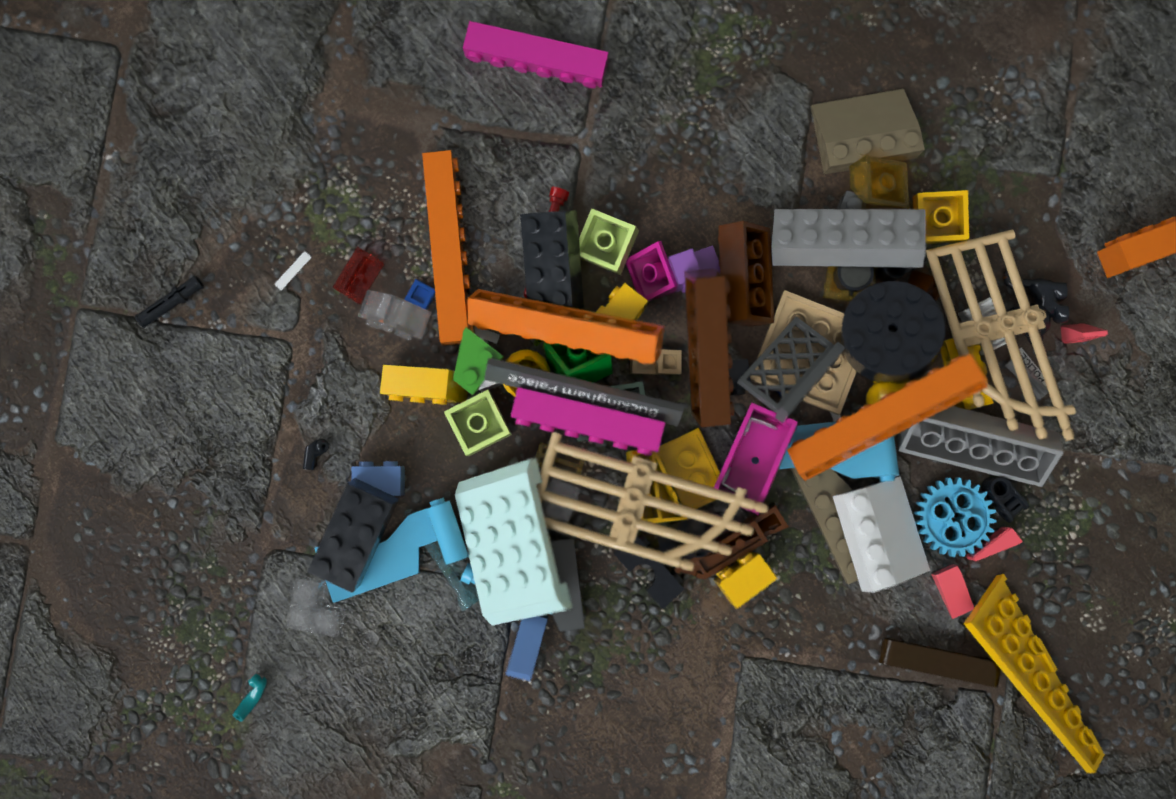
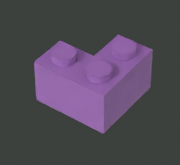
(690, 260)

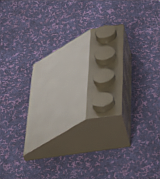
(866, 125)

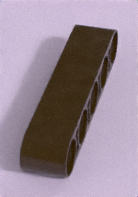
(939, 662)

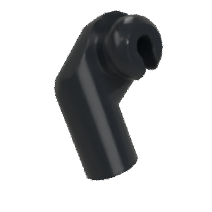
(313, 451)

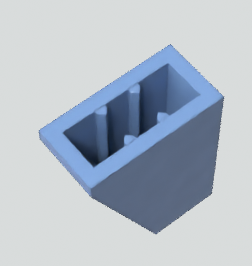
(527, 647)

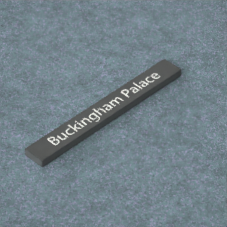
(583, 391)

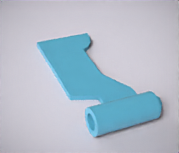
(874, 462)
(399, 554)

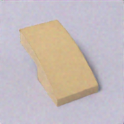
(667, 364)

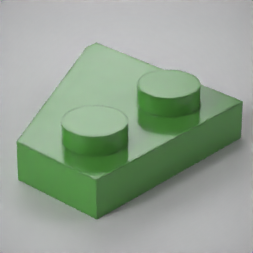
(473, 361)

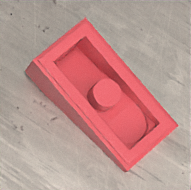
(1080, 333)
(1000, 540)
(953, 590)

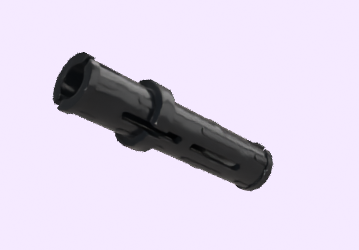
(178, 295)

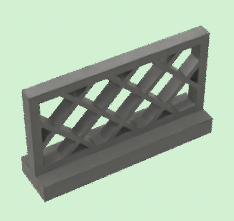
(803, 385)

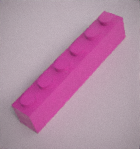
(535, 54)
(587, 420)

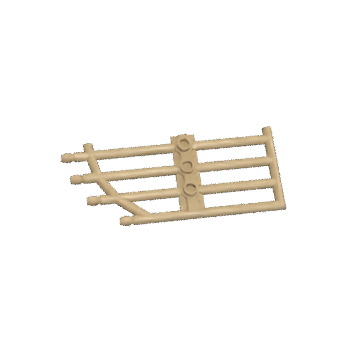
(998, 326)
(632, 503)

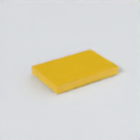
(690, 460)

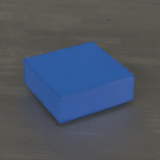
(420, 294)

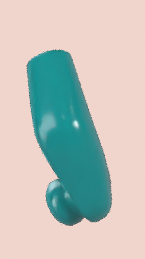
(252, 698)

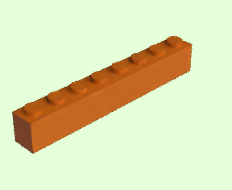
(446, 245)
(566, 326)
(888, 416)

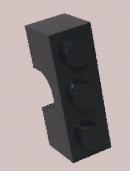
(665, 585)

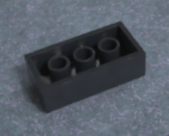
(552, 258)
(353, 535)

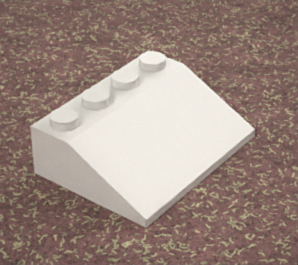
(881, 535)

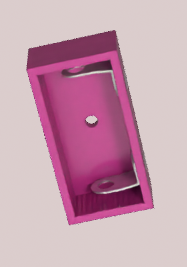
(761, 438)

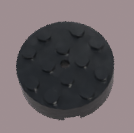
(892, 332)

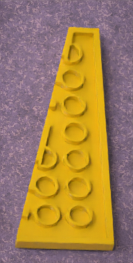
(1026, 662)

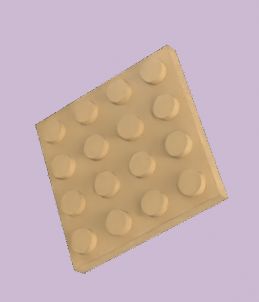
(834, 386)

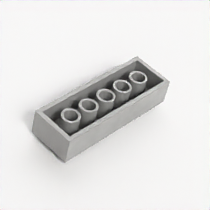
(849, 237)
(984, 445)

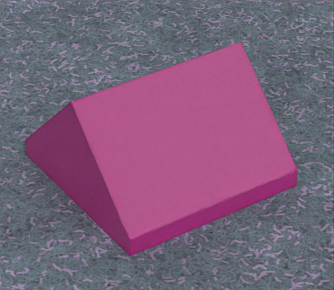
(652, 272)

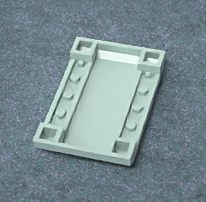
(510, 544)

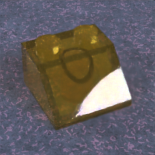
(880, 181)

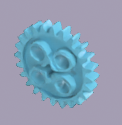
(974, 507)

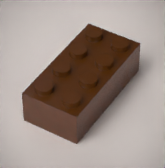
(748, 267)

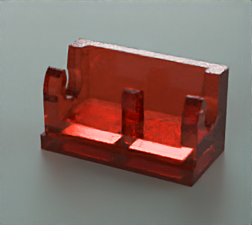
(358, 275)

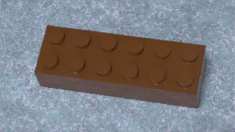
(708, 347)

